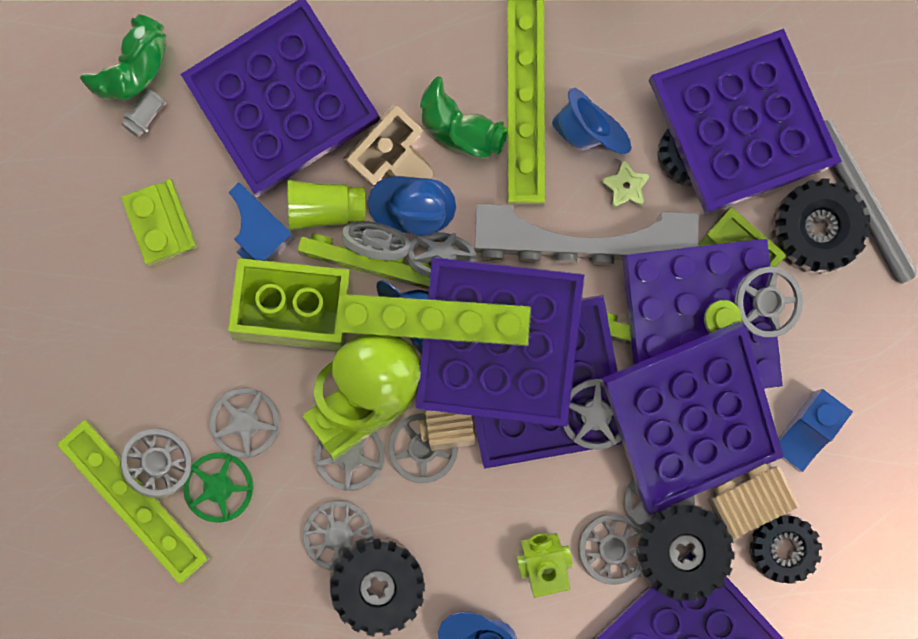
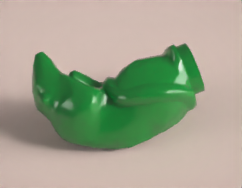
(138, 63)
(467, 134)

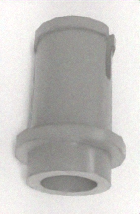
(143, 113)

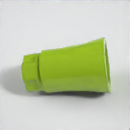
(324, 204)

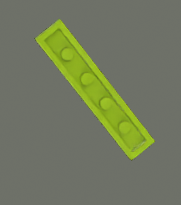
(434, 319)
(142, 514)

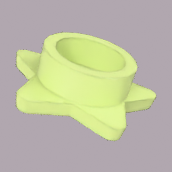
(623, 195)

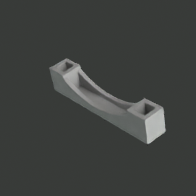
(503, 232)

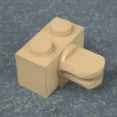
(388, 149)

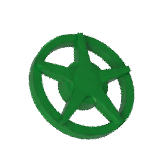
(218, 487)

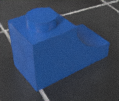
(260, 234)
(812, 428)

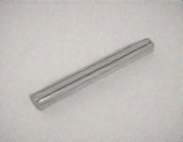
(880, 225)

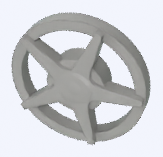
(438, 250)
(769, 301)
(595, 415)
(244, 422)
(419, 452)
(349, 462)

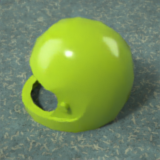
(374, 374)

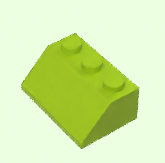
(287, 304)

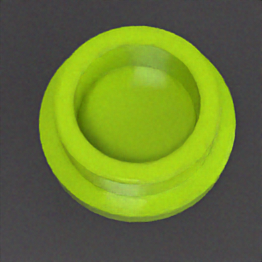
(721, 314)

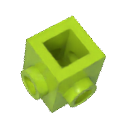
(545, 564)

